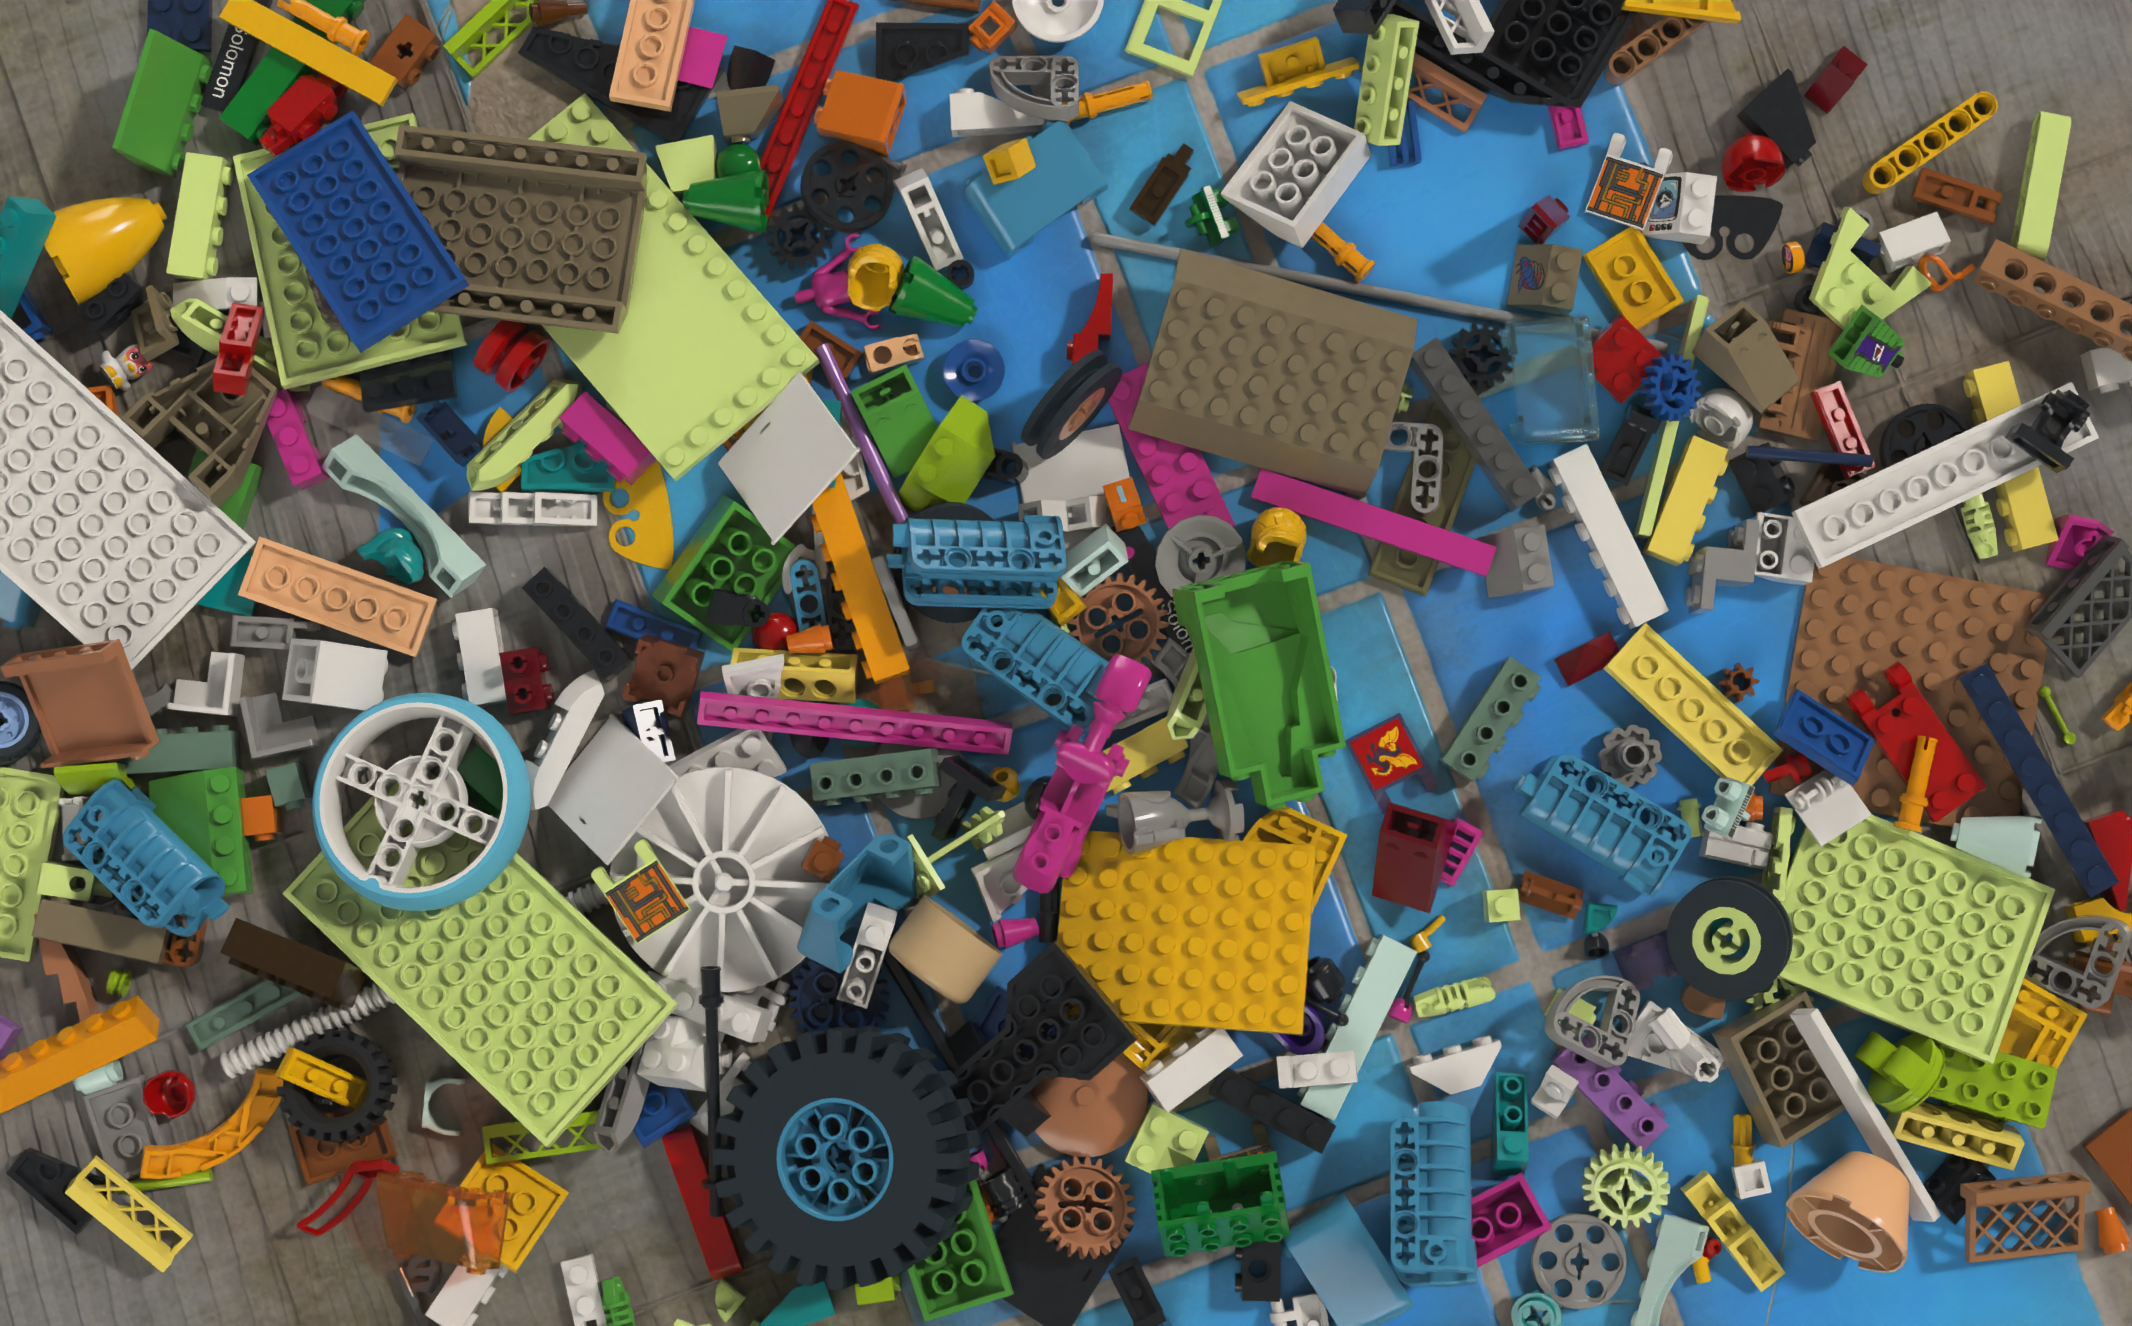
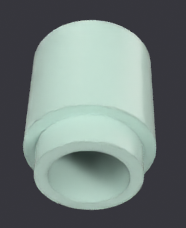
(99, 1078)

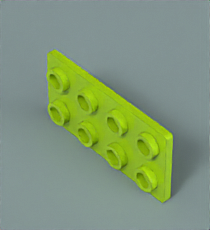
(1997, 1091)

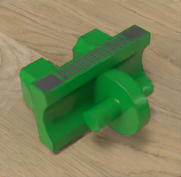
(1208, 218)

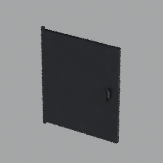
(1044, 1281)

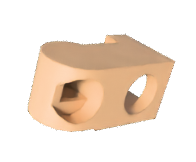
(892, 354)

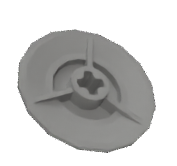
(1187, 538)

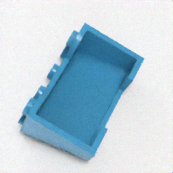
(1028, 204)
(878, 875)

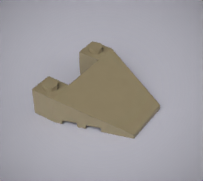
(215, 422)

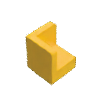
(1009, 161)

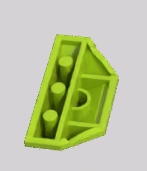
(952, 459)

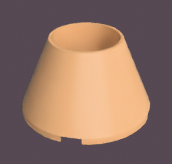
(1856, 1211)

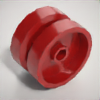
(511, 353)

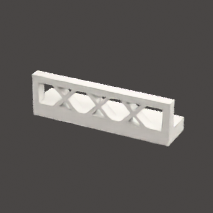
(1470, 24)

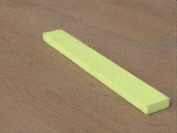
(1668, 429)

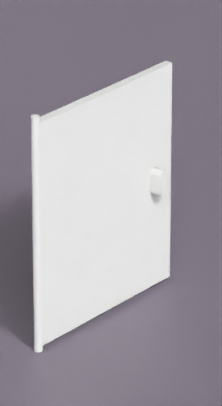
(791, 460)
(1075, 472)
(611, 789)

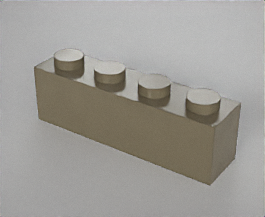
(100, 931)

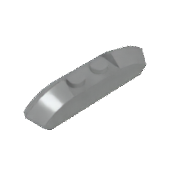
(621, 1105)

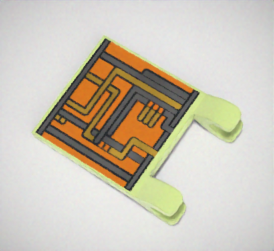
(644, 898)

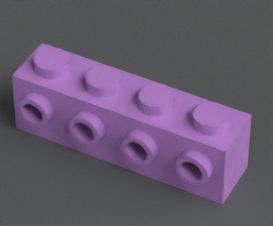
(1613, 1096)

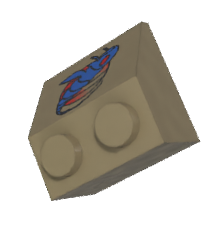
(1544, 278)

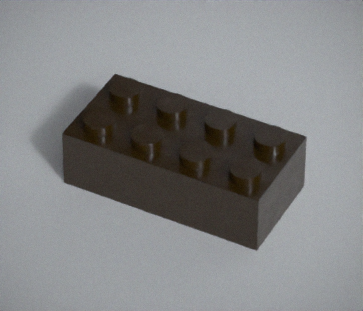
(292, 965)

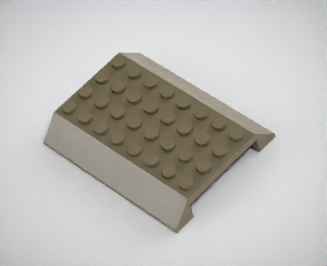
(530, 223)
(1275, 374)

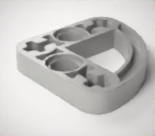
(1016, 70)
(2092, 975)
(1606, 1035)

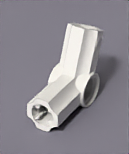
(1684, 1047)

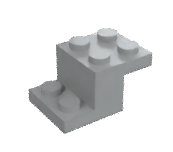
(1722, 566)

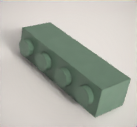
(189, 751)

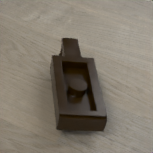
(1162, 186)

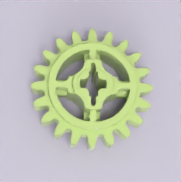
(1625, 1209)

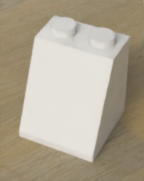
(334, 674)

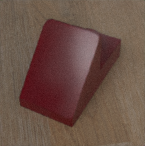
(1835, 80)

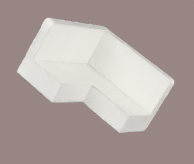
(220, 692)

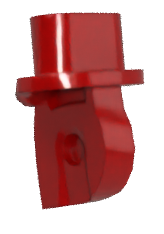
(1796, 766)

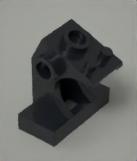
(2068, 411)

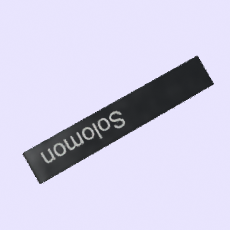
(231, 66)
(1143, 567)

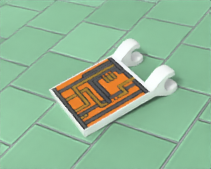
(1626, 188)

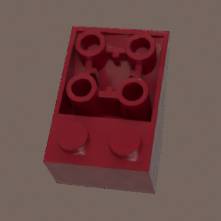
(1411, 856)

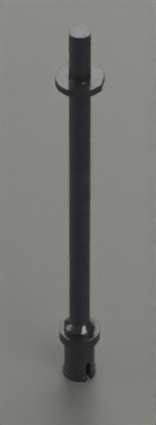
(711, 1000)

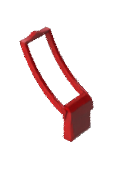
(364, 1169)

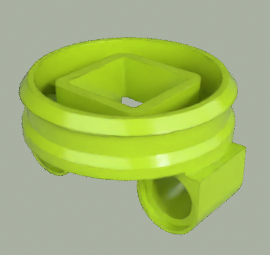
(1911, 1063)

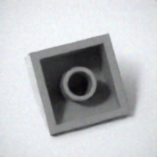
(1519, 562)

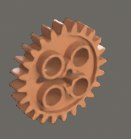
(1105, 598)
(1085, 1235)

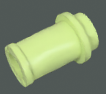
(1690, 814)

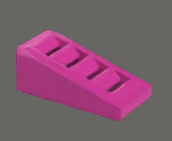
(1470, 846)

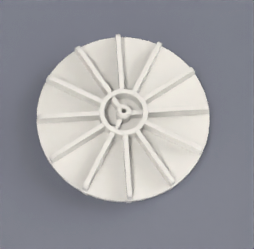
(736, 858)

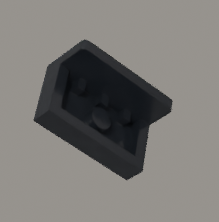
(1762, 481)
(1945, 1184)

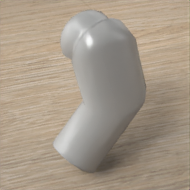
(1546, 499)

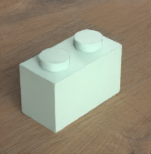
(1094, 560)

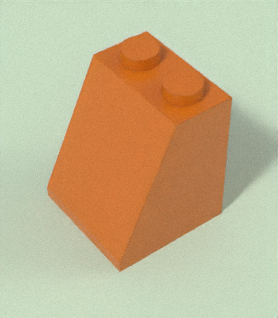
(861, 111)

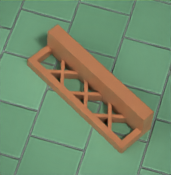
(1448, 85)

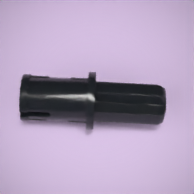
(1049, 915)

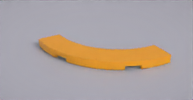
(221, 1142)

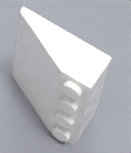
(1297, 173)

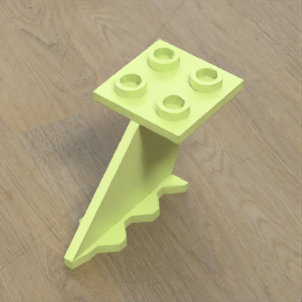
(979, 829)

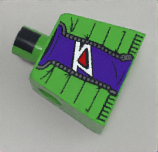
(1868, 345)

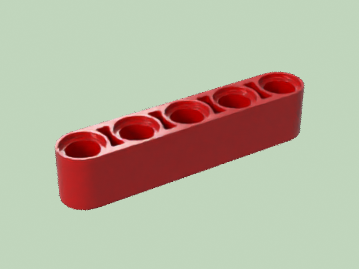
(712, 1233)

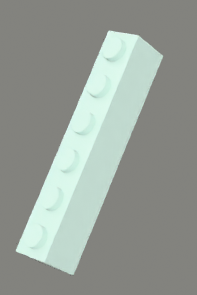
(1366, 1011)

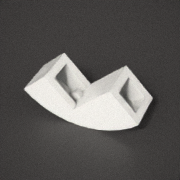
(1076, 514)

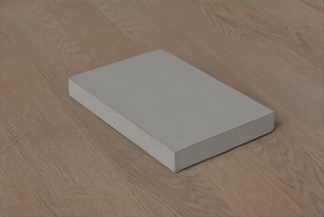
(896, 603)
(123, 1125)

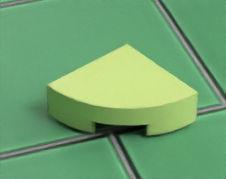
(727, 1299)

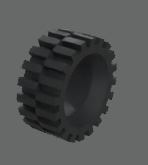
(379, 1075)

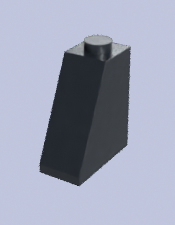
(1782, 117)

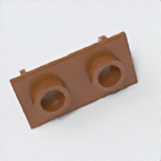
(1550, 895)

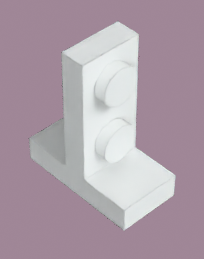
(1317, 1069)

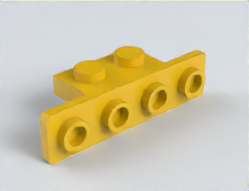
(1293, 68)

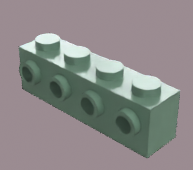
(1490, 719)
(875, 775)

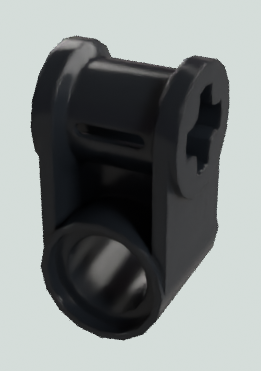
(998, 466)
(732, 609)

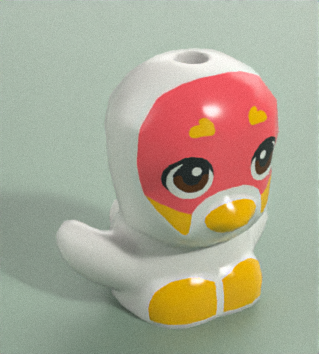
(125, 366)

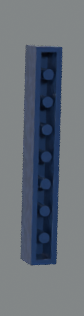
(2038, 779)

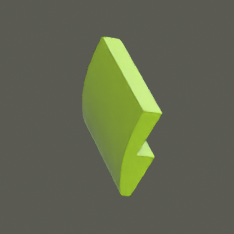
(87, 779)

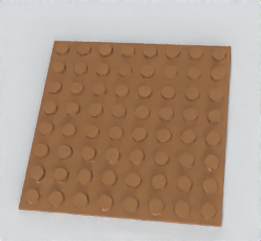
(1938, 626)

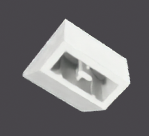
(1782, 551)

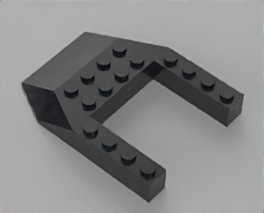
(1538, 50)

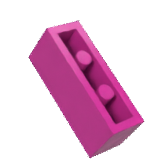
(606, 439)

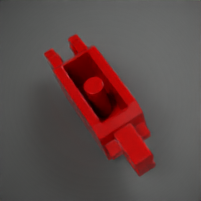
(301, 112)

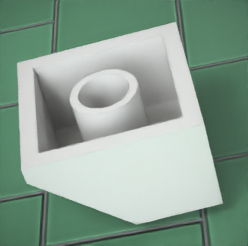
(677, 1055)

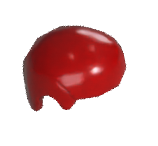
(774, 632)
(169, 1094)

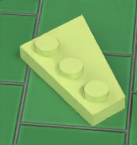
(1775, 874)

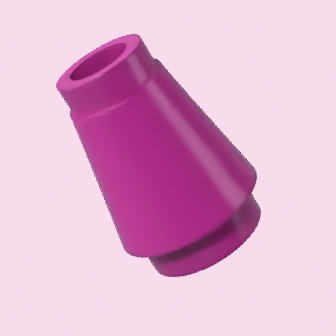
(1013, 931)

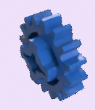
(1670, 387)

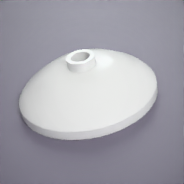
(1057, 23)

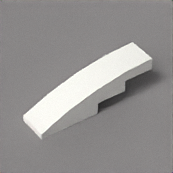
(532, 509)

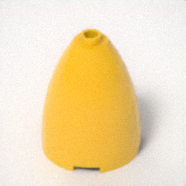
(102, 241)

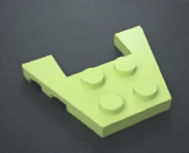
(1848, 283)

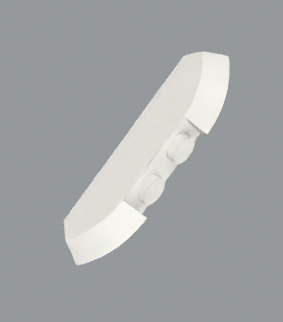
(567, 729)

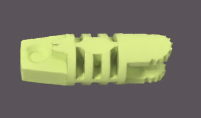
(1980, 526)
(1454, 997)

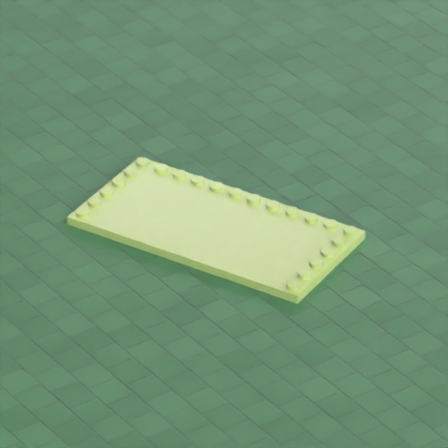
(697, 336)
(500, 980)

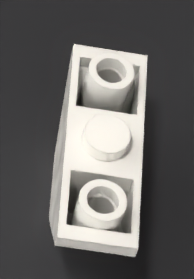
(1457, 1067)

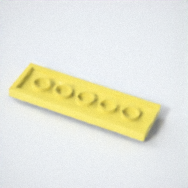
(1692, 707)

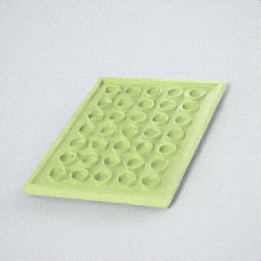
(301, 340)
(1912, 932)

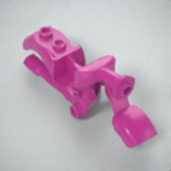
(1080, 780)

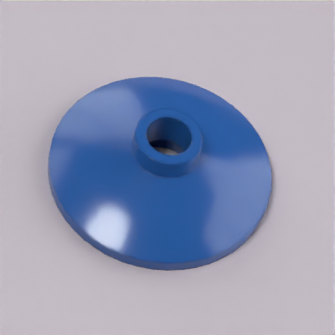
(974, 354)

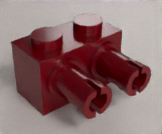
(526, 680)

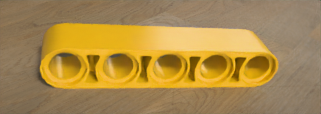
(1941, 135)

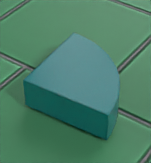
(1598, 916)

